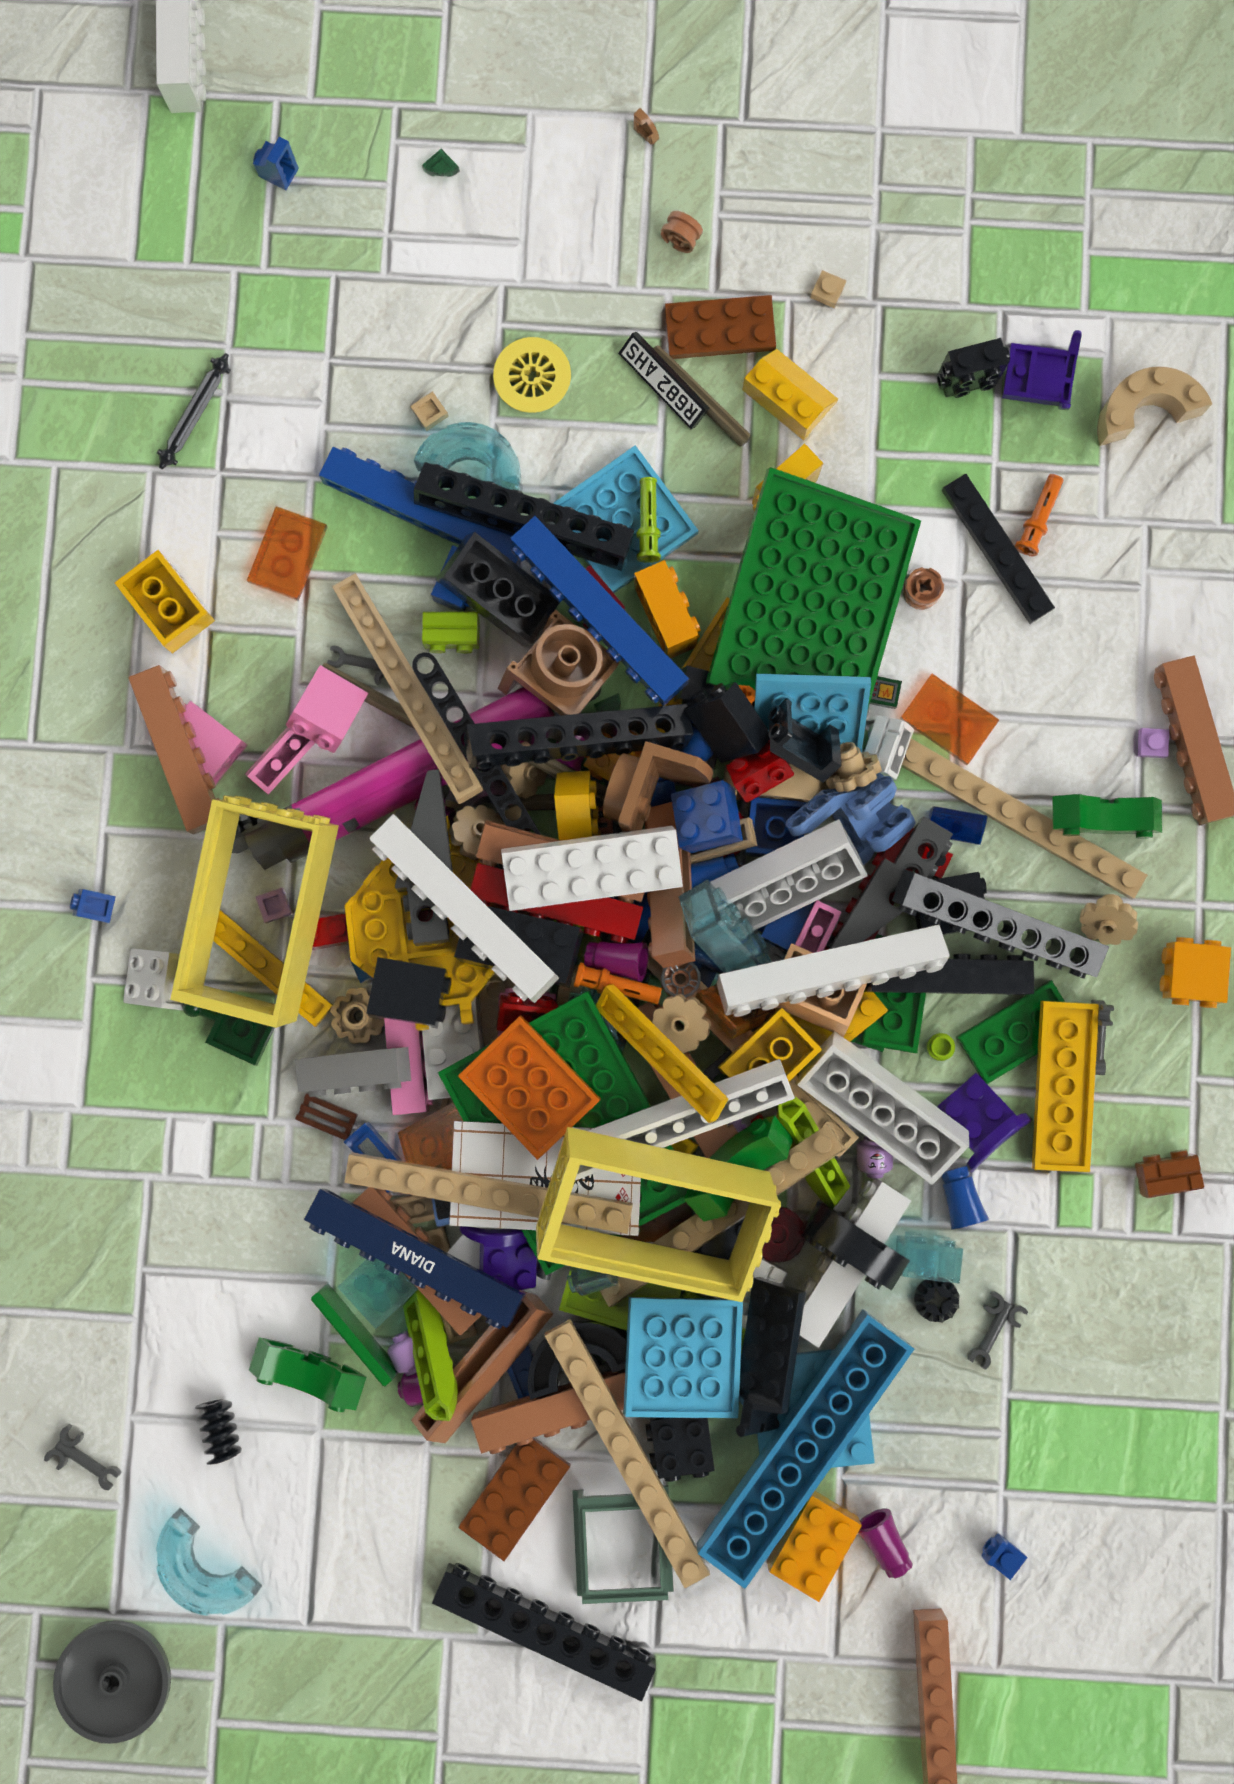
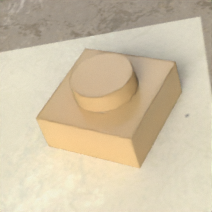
(828, 289)
(429, 411)

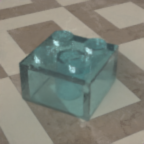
(930, 1259)
(376, 1291)

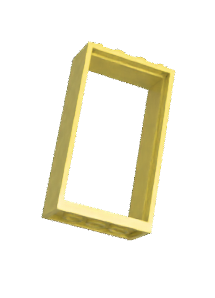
(206, 904)
(650, 1261)

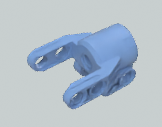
(864, 813)

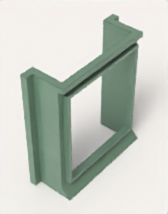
(612, 1503)

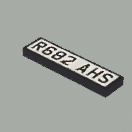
(663, 380)

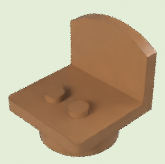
(561, 667)
(636, 779)

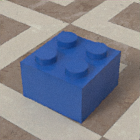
(706, 817)
(769, 824)

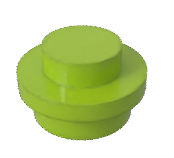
(940, 1046)

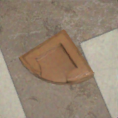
(645, 126)

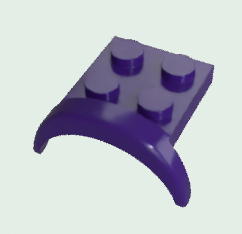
(1042, 373)
(984, 1116)
(505, 1255)

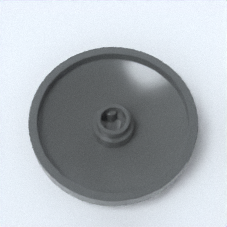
(112, 1681)

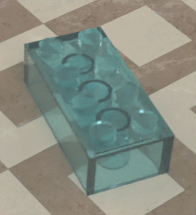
(721, 930)

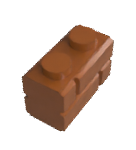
(1169, 1174)

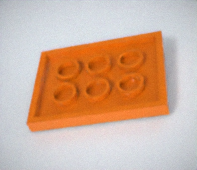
(529, 1087)

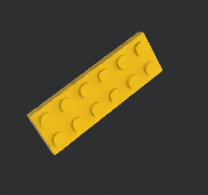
(1065, 1086)

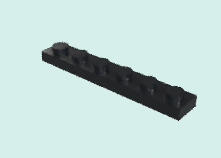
(998, 548)

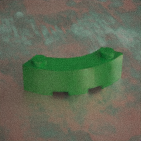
(1094, 815)
(754, 1147)
(311, 1374)

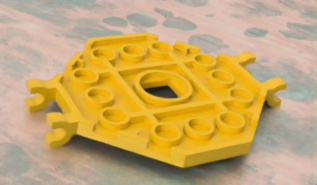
(378, 929)

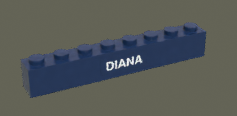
(415, 1258)

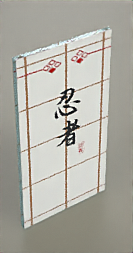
(496, 1153)

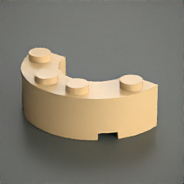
(1154, 386)
(800, 787)

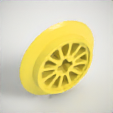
(528, 348)

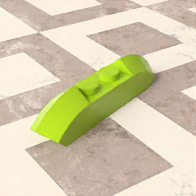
(826, 1181)
(431, 1357)

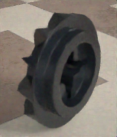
(929, 1311)

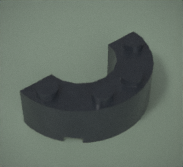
(853, 1246)
(598, 1339)

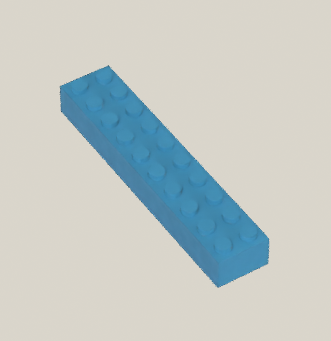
(803, 1448)

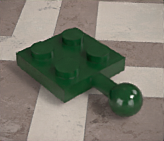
(234, 1035)

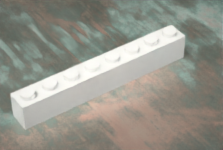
(464, 909)
(832, 970)
(678, 1120)

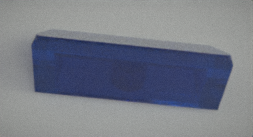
(963, 825)

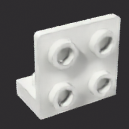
(151, 979)

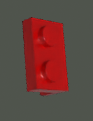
(758, 773)
(512, 1007)

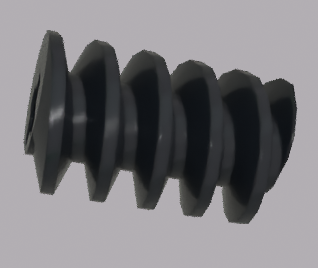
(219, 1430)

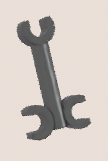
(358, 661)
(1103, 1021)
(1003, 1311)
(65, 1449)

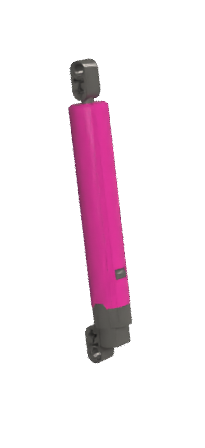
(371, 790)

